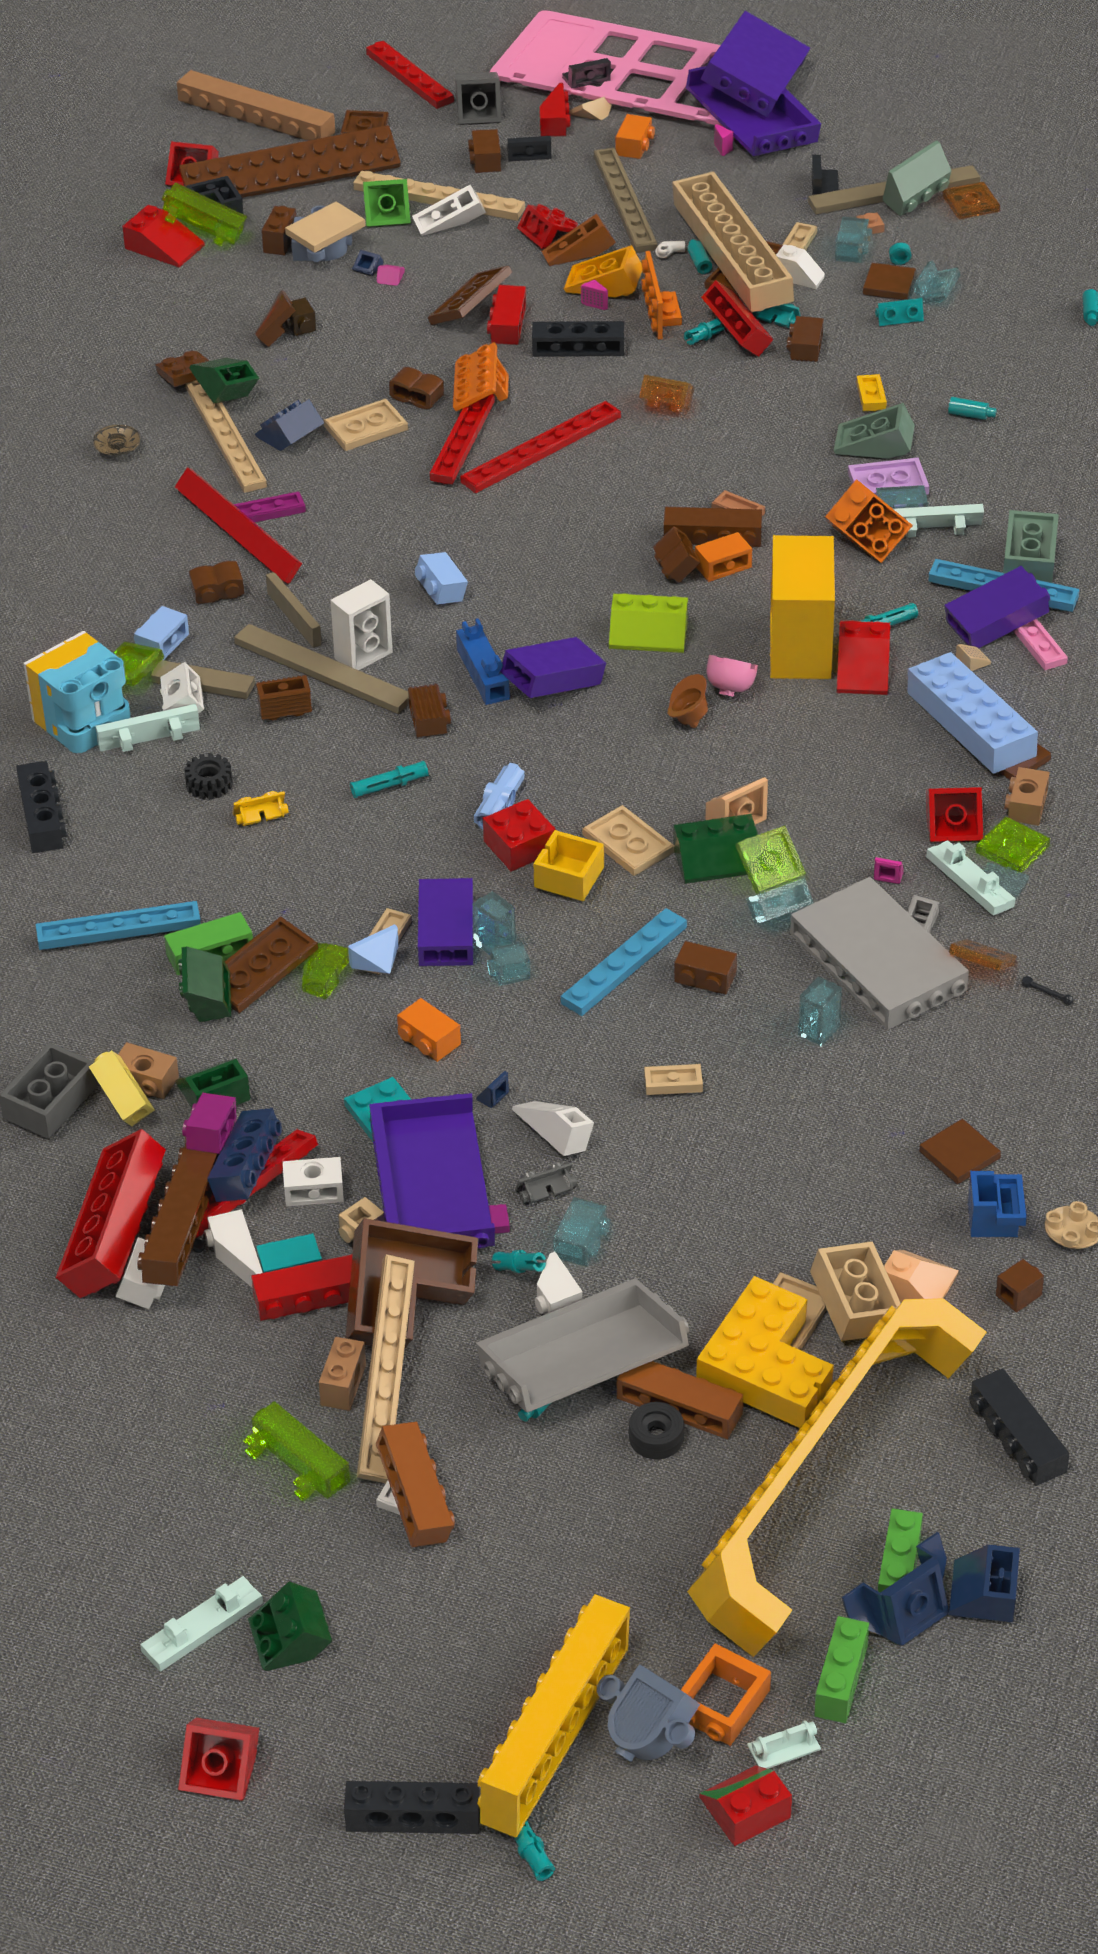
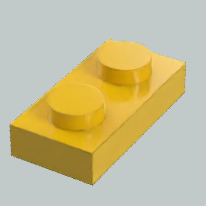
(871, 392)

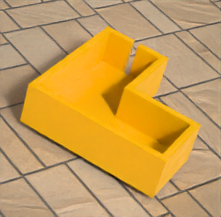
(756, 1358)

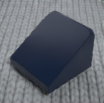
(367, 263)
(495, 1091)

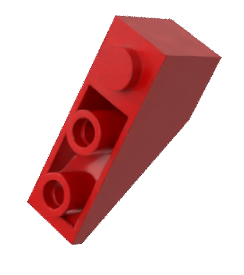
(555, 113)

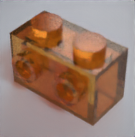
(666, 392)

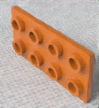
(663, 306)
(479, 376)

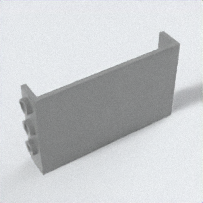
(879, 952)
(582, 1344)

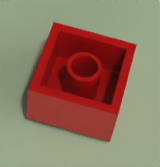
(517, 834)

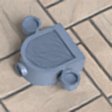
(331, 252)
(647, 1714)

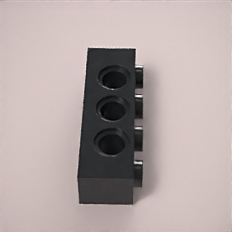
(577, 338)
(40, 806)
(412, 1807)

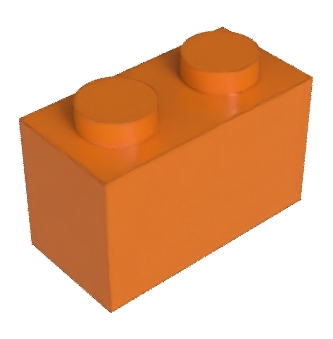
(634, 136)
(724, 556)
(428, 1029)

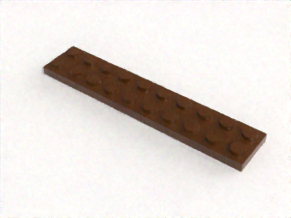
(300, 162)

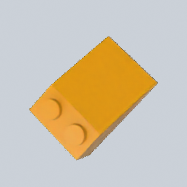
(615, 271)

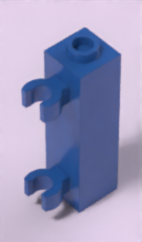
(482, 663)

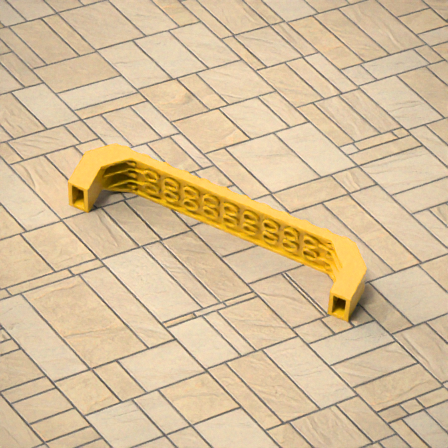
(727, 1585)

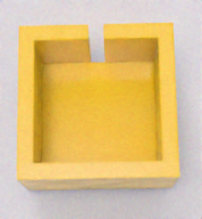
(568, 865)

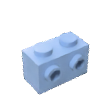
(441, 578)
(163, 630)

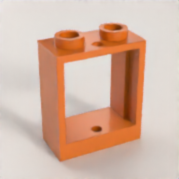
(737, 1671)

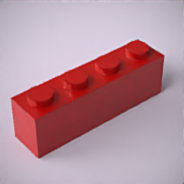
(737, 318)
(302, 1287)

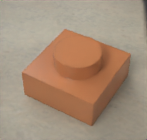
(875, 222)

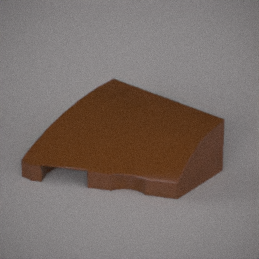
(270, 327)

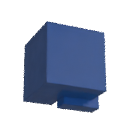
(995, 1204)

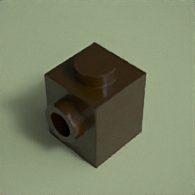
(303, 319)

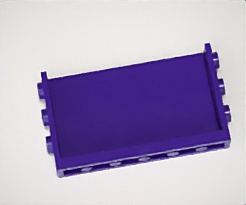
(755, 63)
(784, 128)
(431, 1166)

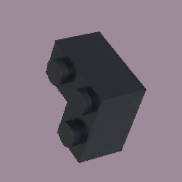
(221, 191)

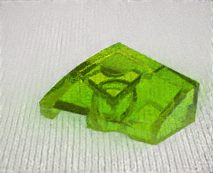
(323, 969)

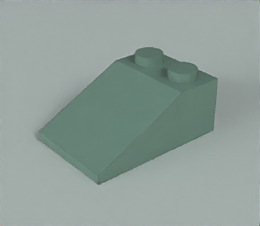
(877, 434)
(1031, 543)

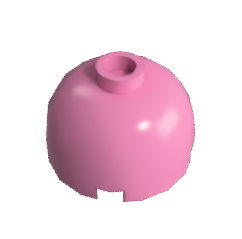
(730, 674)

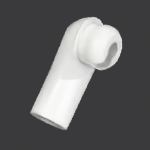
(666, 248)

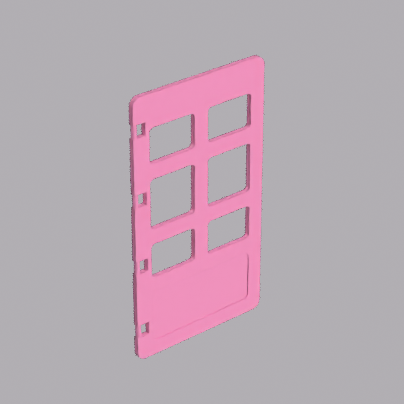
(561, 40)

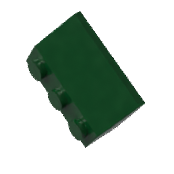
(708, 847)

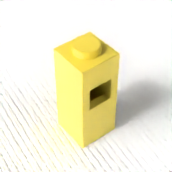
(121, 1087)

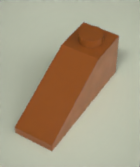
(582, 242)

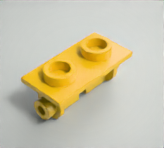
(271, 803)

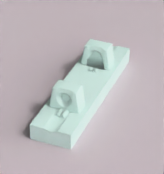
(942, 516)
(148, 728)
(971, 878)
(201, 1623)

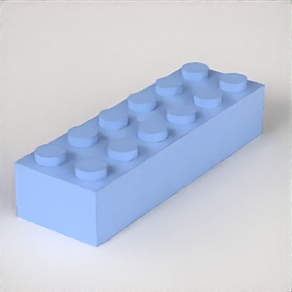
(972, 712)

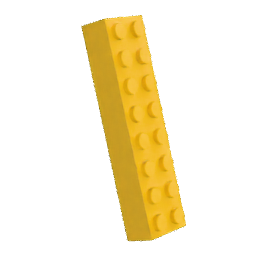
(552, 1716)

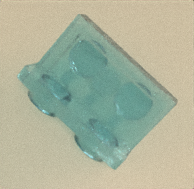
(935, 284)

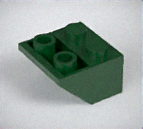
(225, 378)
(205, 984)
(220, 1079)
(290, 1627)

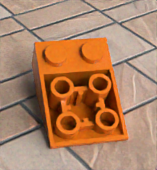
(868, 521)

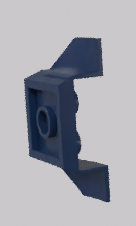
(909, 1603)

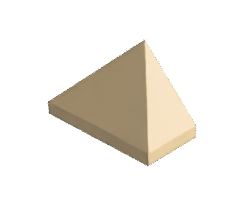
(595, 109)

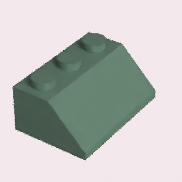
(917, 179)

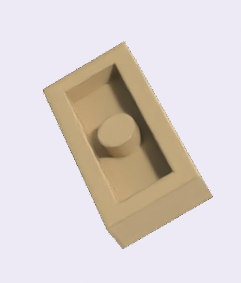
(673, 1079)

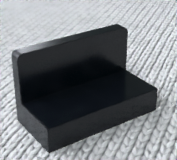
(588, 73)
(529, 148)
(822, 179)

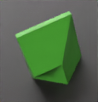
(386, 202)

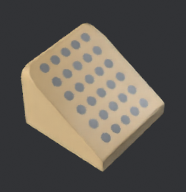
(971, 657)

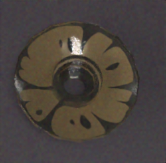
(116, 439)

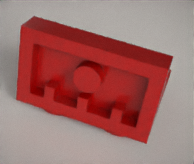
(542, 224)

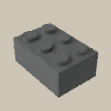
(48, 1090)

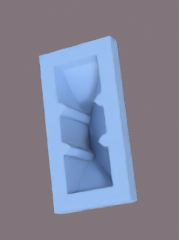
(375, 952)

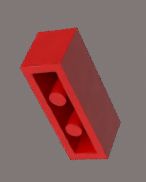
(507, 314)

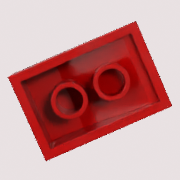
(156, 238)
(863, 657)

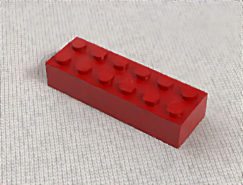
(111, 1214)

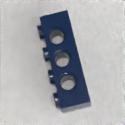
(244, 1155)

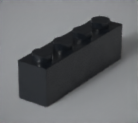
(1019, 1427)

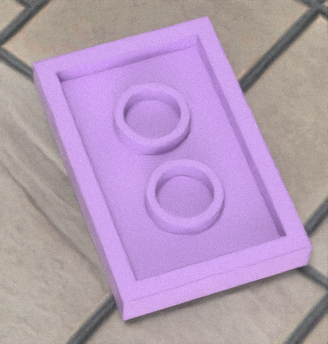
(889, 474)

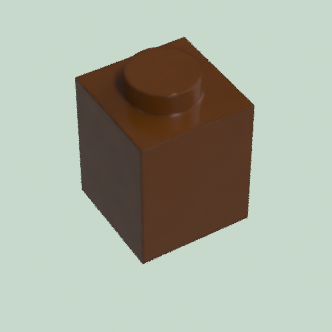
(1019, 1285)

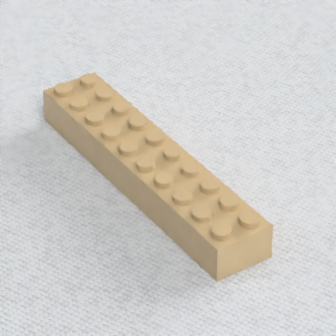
(733, 242)

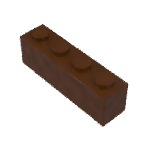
(709, 524)

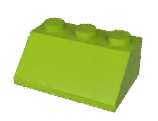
(648, 623)

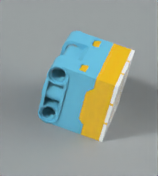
(76, 690)

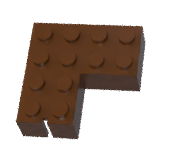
(436, 1275)

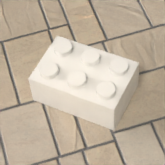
(361, 625)

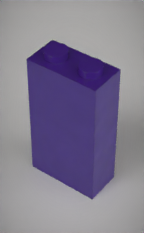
(997, 607)
(553, 667)
(445, 922)

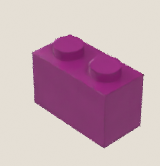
(210, 1123)

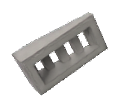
(925, 906)

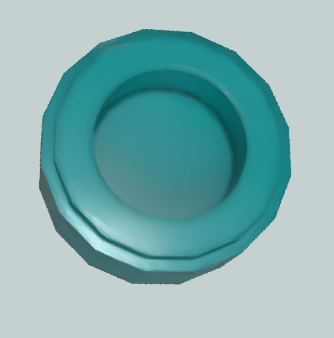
(900, 253)

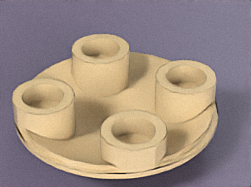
(1072, 1226)

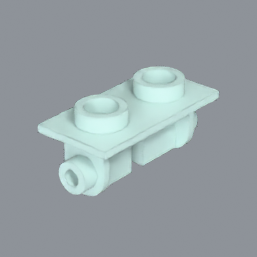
(785, 1745)

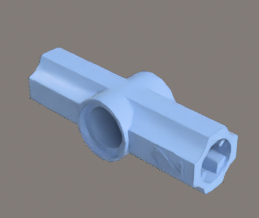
(500, 793)

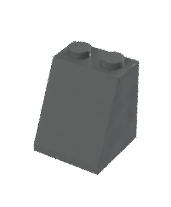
(478, 97)

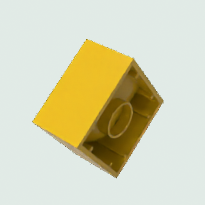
(802, 607)

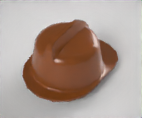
(689, 700)

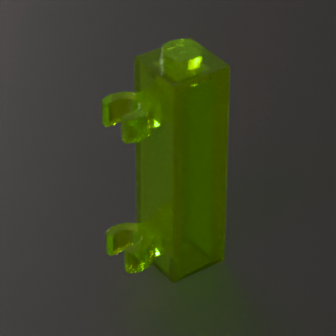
(203, 214)
(300, 1450)

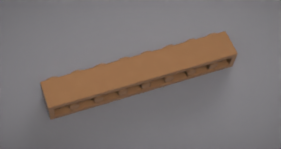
(255, 106)

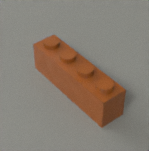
(697, 1399)
(415, 1484)

